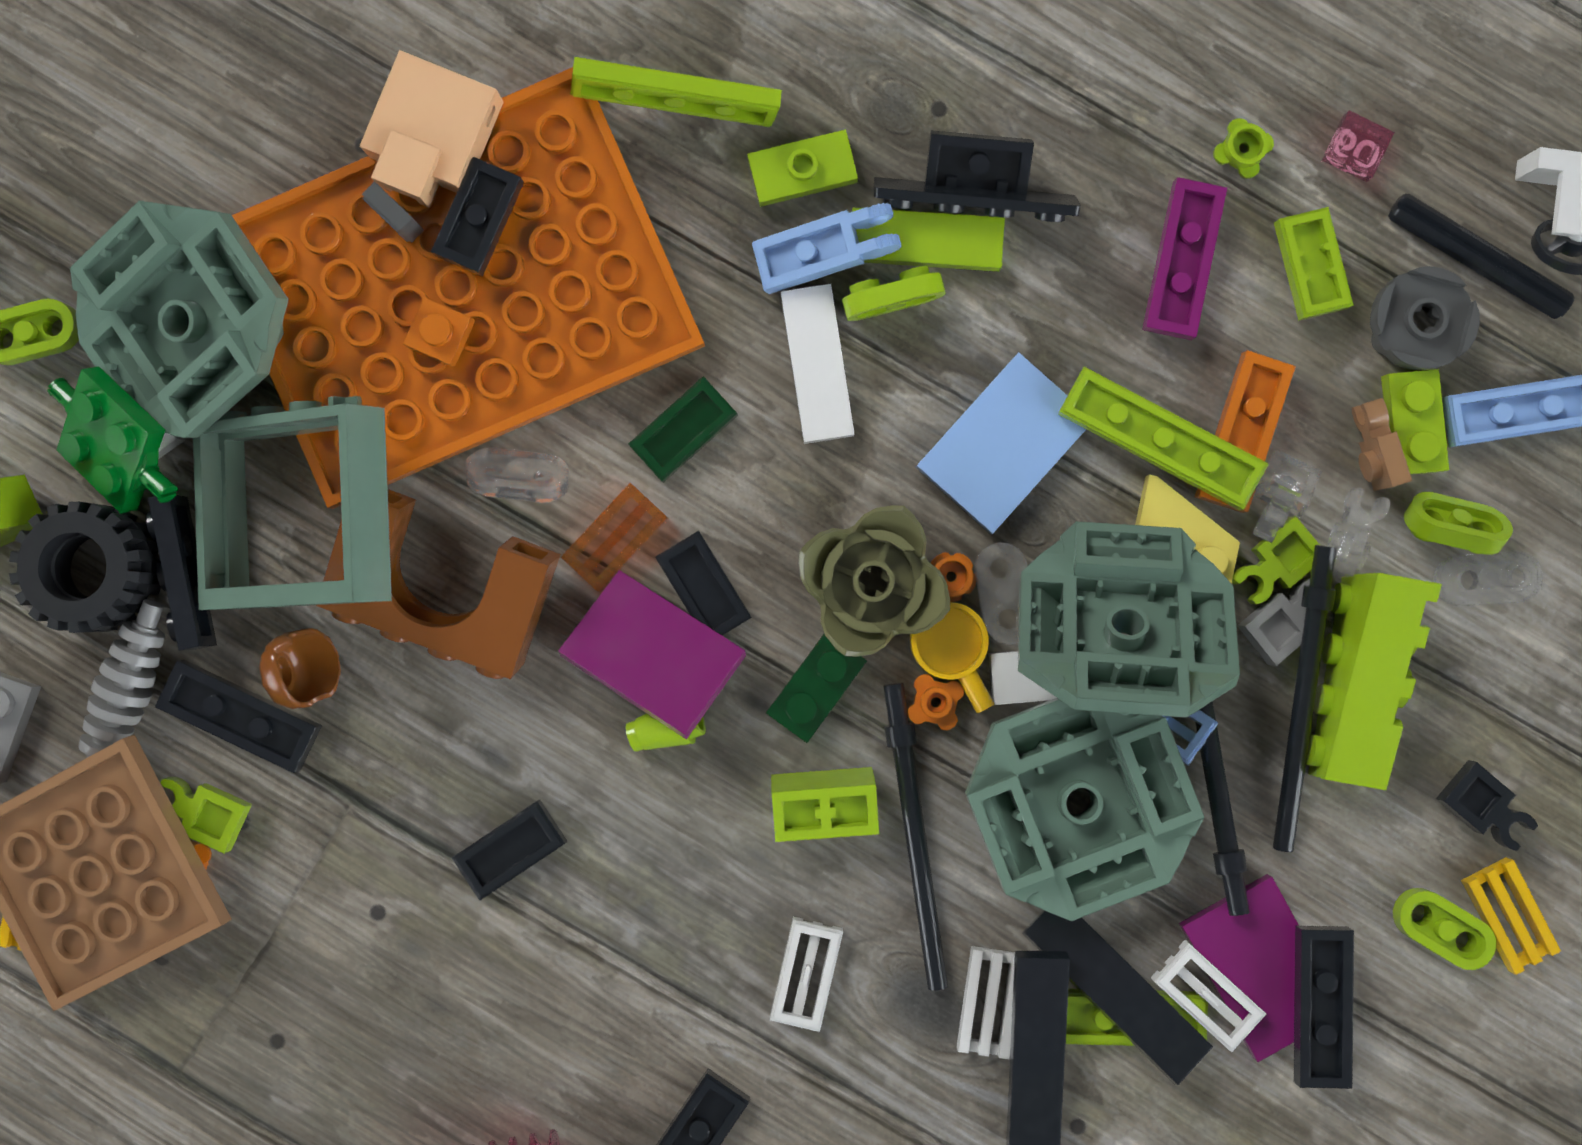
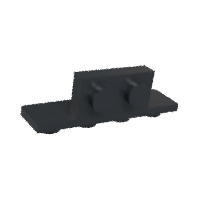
(977, 173)

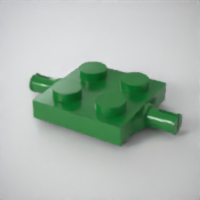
(111, 440)

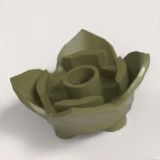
(914, 591)

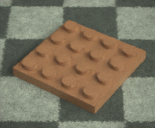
(100, 874)

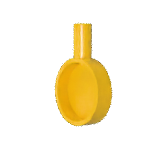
(955, 651)

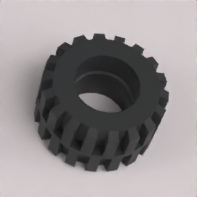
(47, 559)

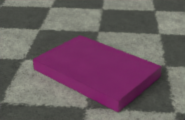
(652, 654)
(1256, 956)

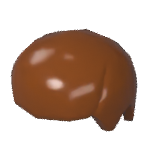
(300, 668)

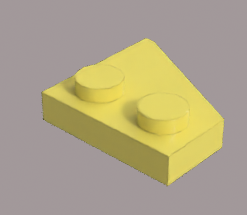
(1167, 508)

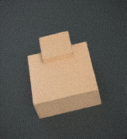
(428, 128)

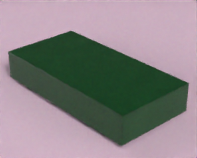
(683, 429)

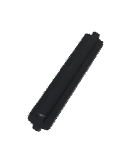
(1481, 256)

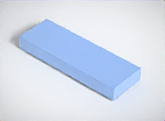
(1513, 411)

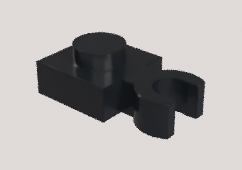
(1483, 802)

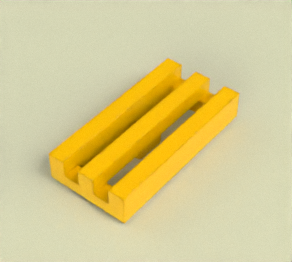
(1531, 952)

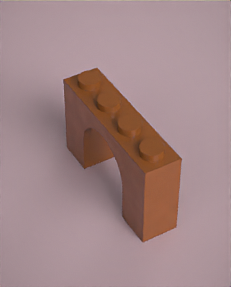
(490, 636)

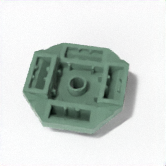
(178, 312)
(1133, 583)
(1113, 850)

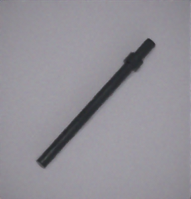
(1318, 599)
(901, 737)
(1229, 859)

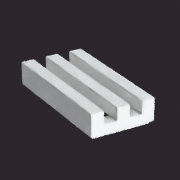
(815, 931)
(1176, 964)
(984, 1045)

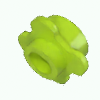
(1249, 134)

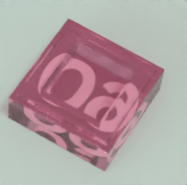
(1358, 146)

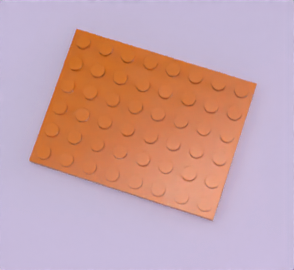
(560, 313)

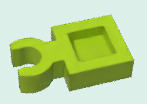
(1282, 560)
(209, 814)

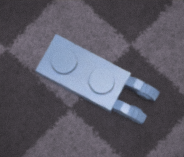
(822, 247)

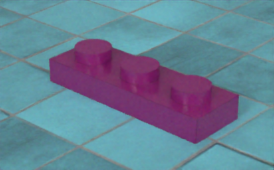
(1184, 258)

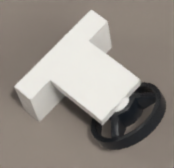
(1565, 171)

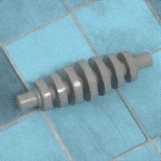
(124, 681)

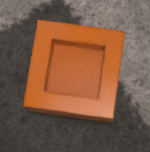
(439, 332)

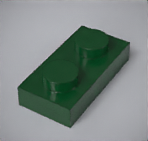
(815, 689)

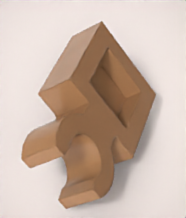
(1382, 454)

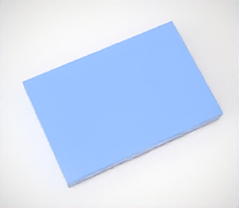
(1002, 444)

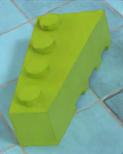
(1367, 677)

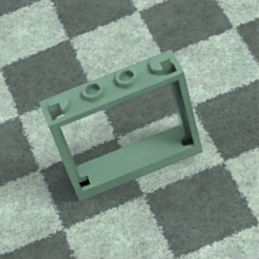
(223, 506)

